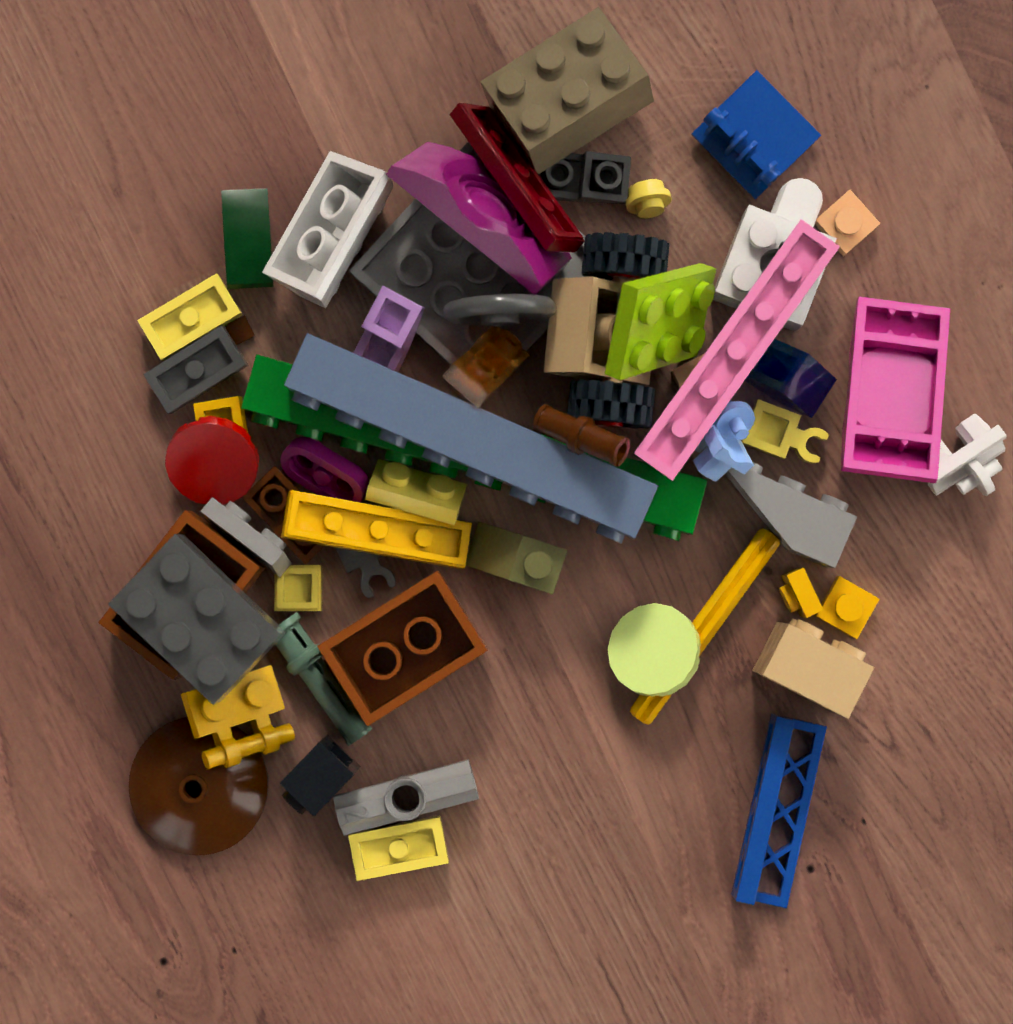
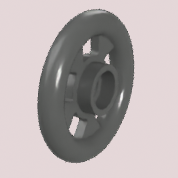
(499, 309)

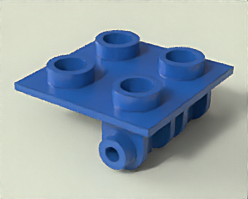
(755, 134)

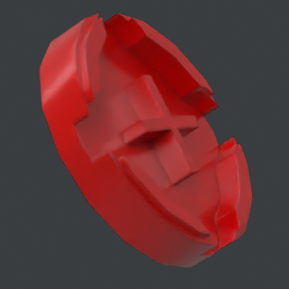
(212, 460)

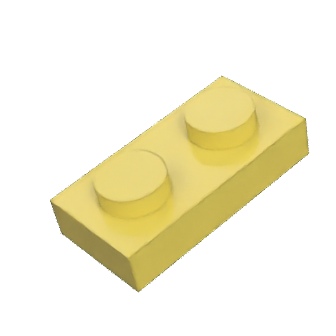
(189, 317)
(416, 491)
(398, 848)

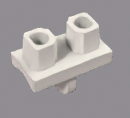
(980, 447)

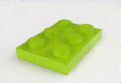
(660, 320)

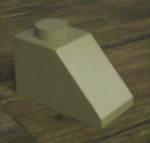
(516, 557)

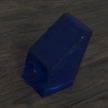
(791, 378)

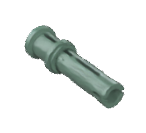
(306, 660)

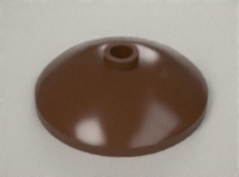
(199, 825)

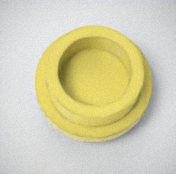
(648, 198)

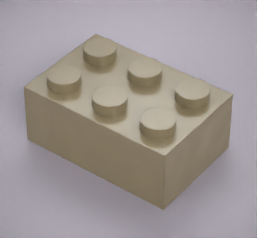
(568, 90)

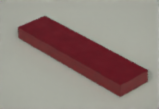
(517, 178)

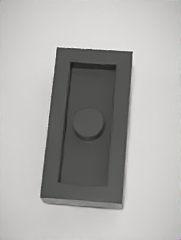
(196, 369)

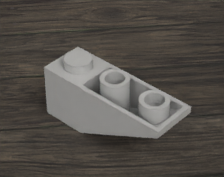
(801, 522)

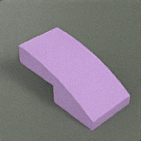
(389, 329)

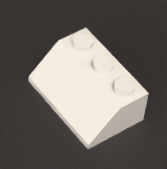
(329, 228)

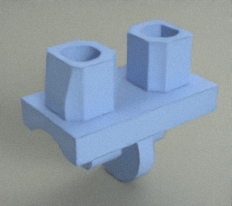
(723, 443)

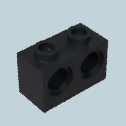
(318, 776)

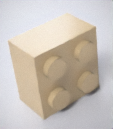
(814, 669)

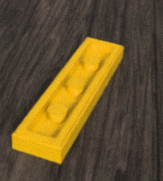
(375, 530)

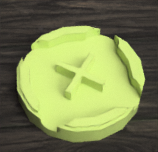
(654, 650)

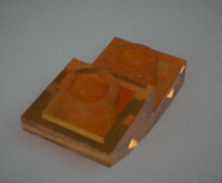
(486, 365)

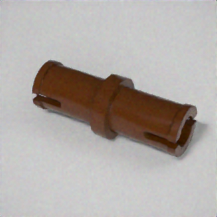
(581, 435)

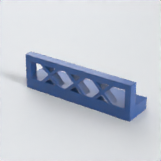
(763, 812)

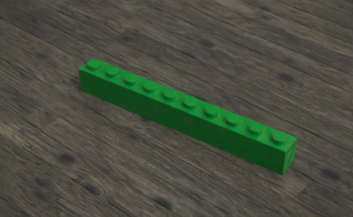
(671, 510)

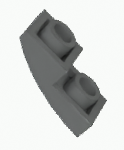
(589, 178)

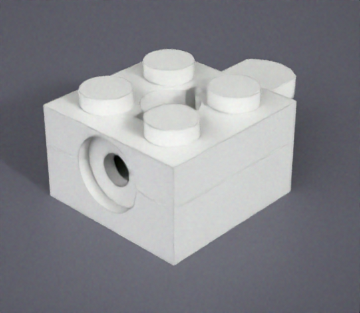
(760, 238)

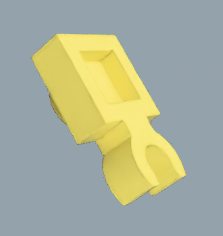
(777, 431)

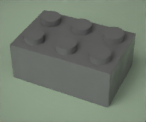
(197, 618)

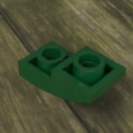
(246, 237)

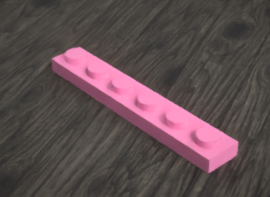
(736, 350)

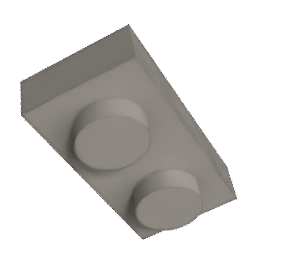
(262, 546)

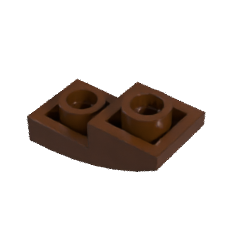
(269, 501)

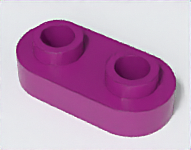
(323, 470)

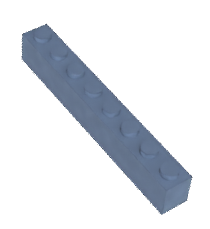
(470, 437)

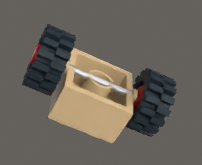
(584, 326)

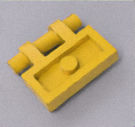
(249, 700)

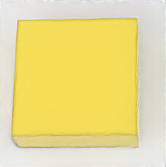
(299, 589)

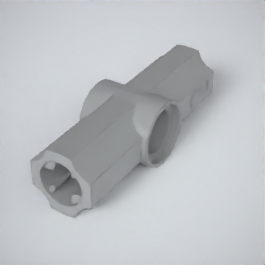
(376, 803)

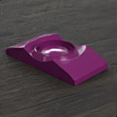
(478, 209)

